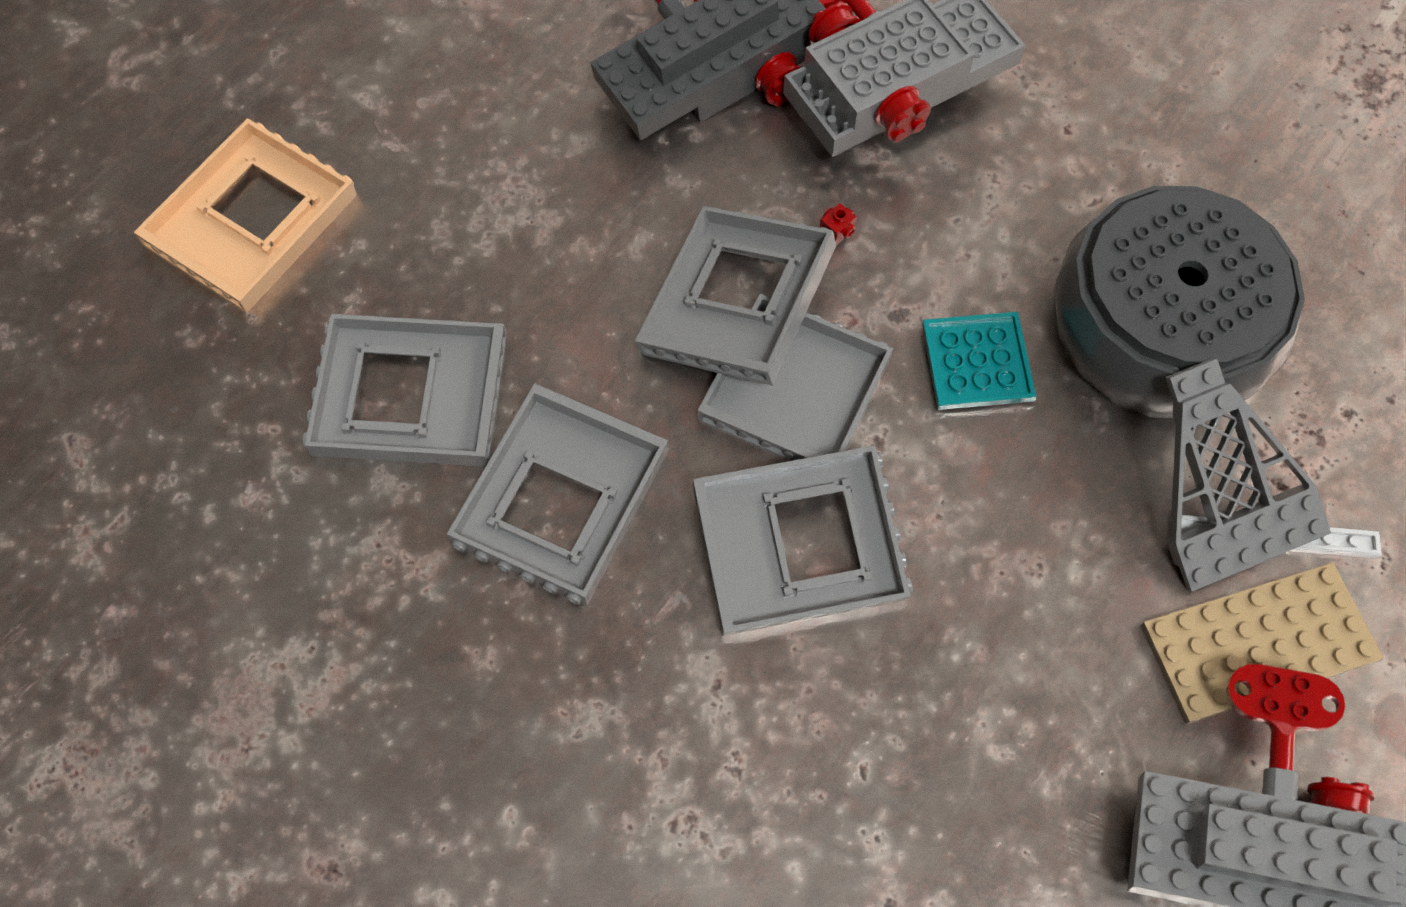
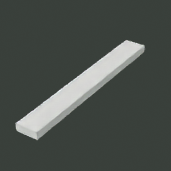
(1340, 541)

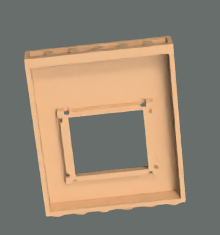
(222, 252)

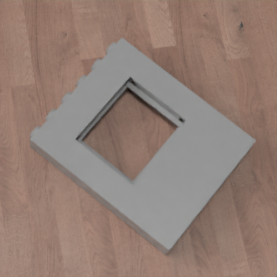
(728, 336)
(457, 397)
(576, 445)
(748, 549)

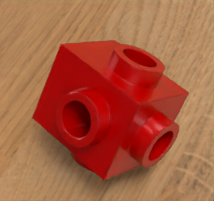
(841, 221)

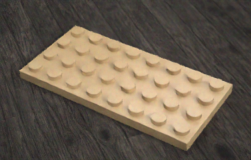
(1287, 624)

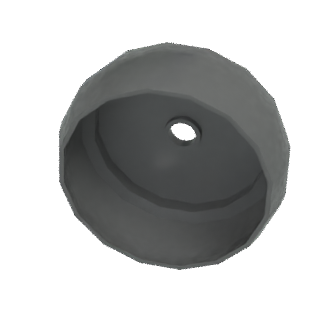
(1136, 322)

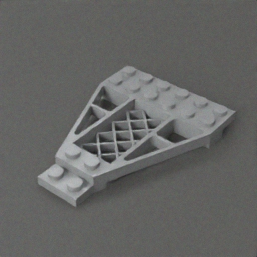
(1260, 528)

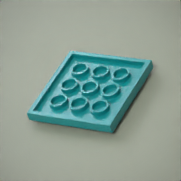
(978, 360)

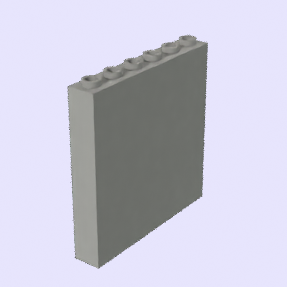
(814, 398)

